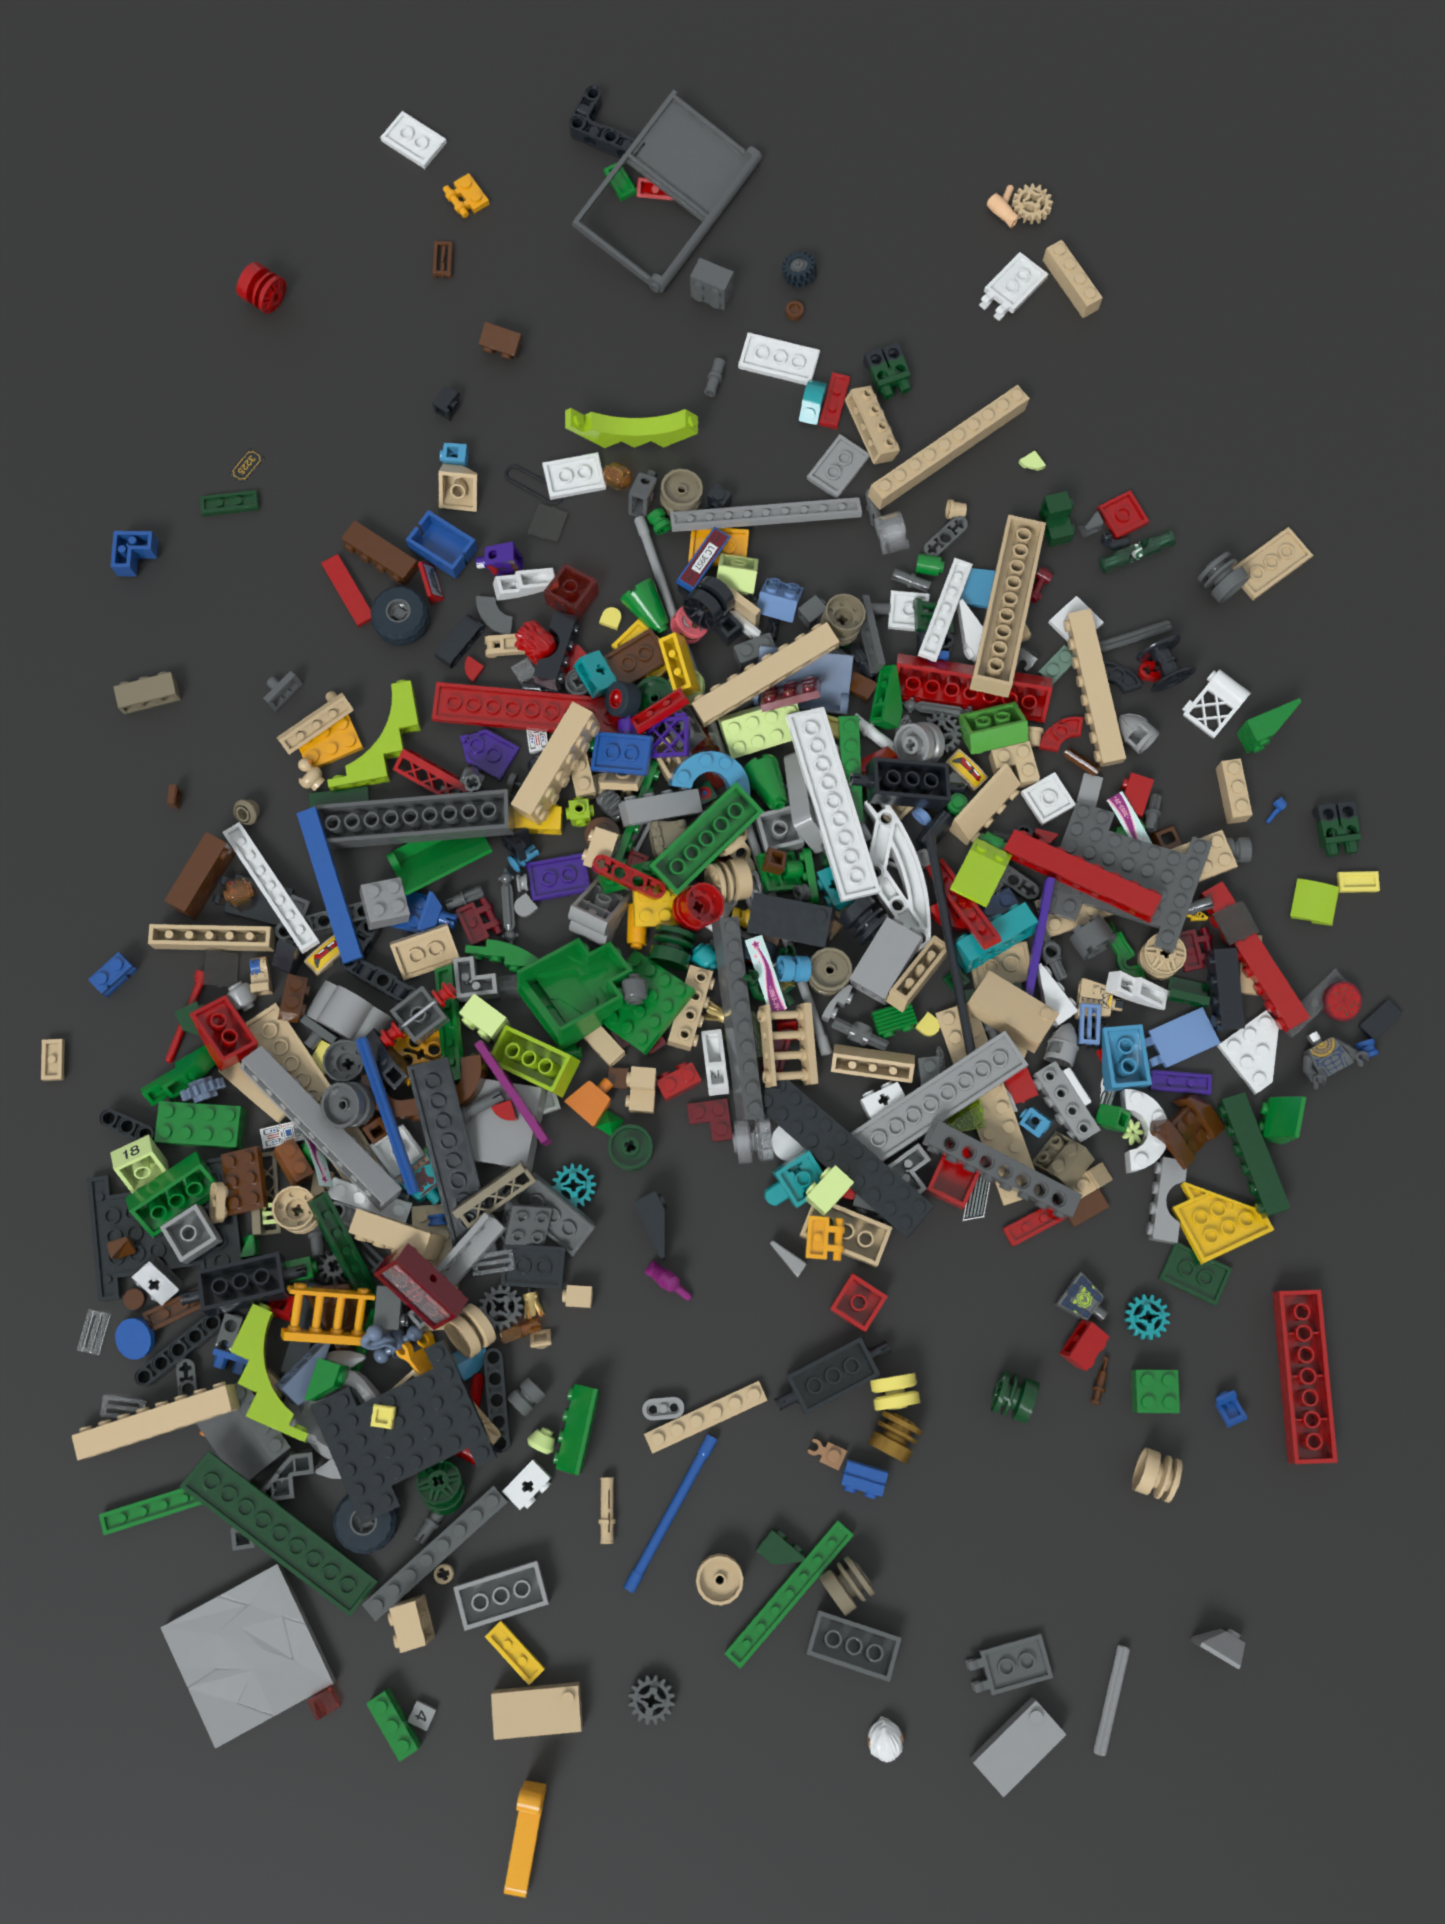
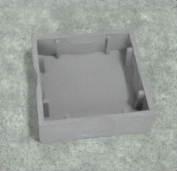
(502, 1140)

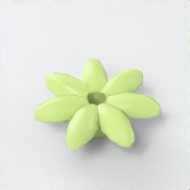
(1133, 1132)

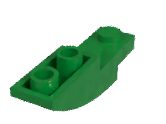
(496, 951)
(187, 1070)

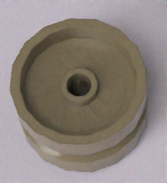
(680, 491)
(831, 960)

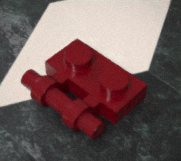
(473, 924)
(1194, 958)

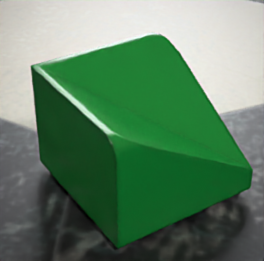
(250, 1247)

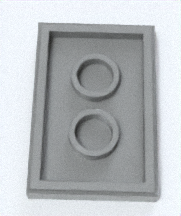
(838, 466)

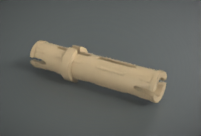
(606, 1510)

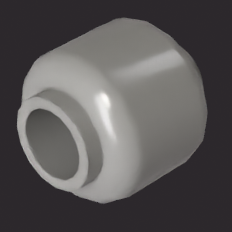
(241, 996)

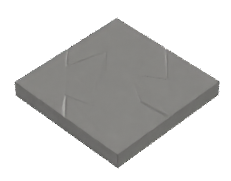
(248, 1655)

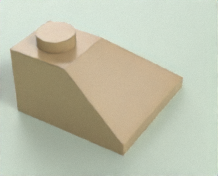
(457, 488)

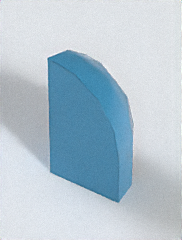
(469, 1366)

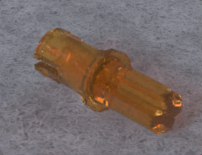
(520, 1330)

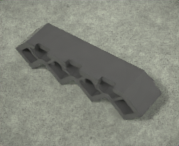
(280, 1486)

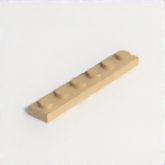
(705, 1417)

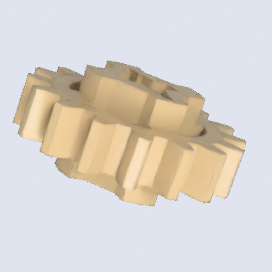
(1032, 203)

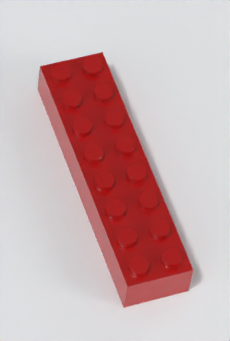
(1304, 1377)

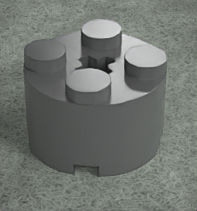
(1093, 937)

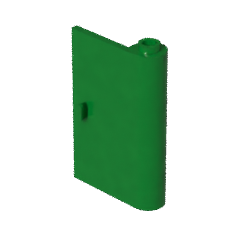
(428, 861)

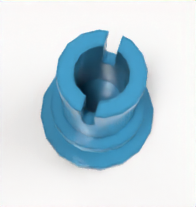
(515, 863)

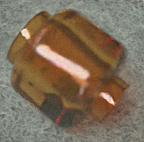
(617, 476)
(238, 892)

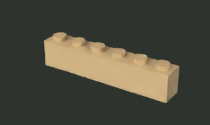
(211, 937)

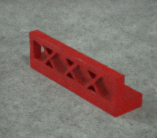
(431, 768)

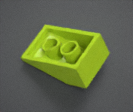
(981, 872)

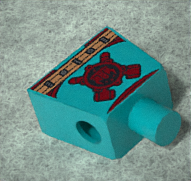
(425, 1179)

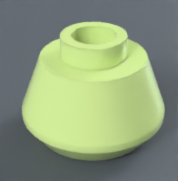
(542, 1440)

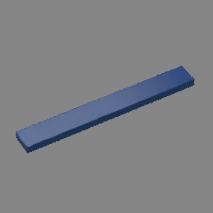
(330, 885)

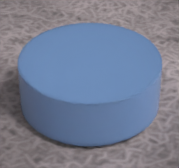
(921, 816)

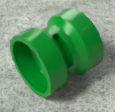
(659, 521)

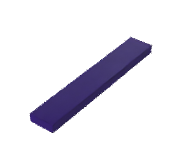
(1039, 935)

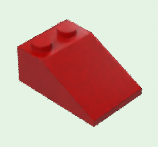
(223, 1032)

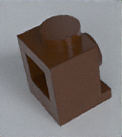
(373, 1127)

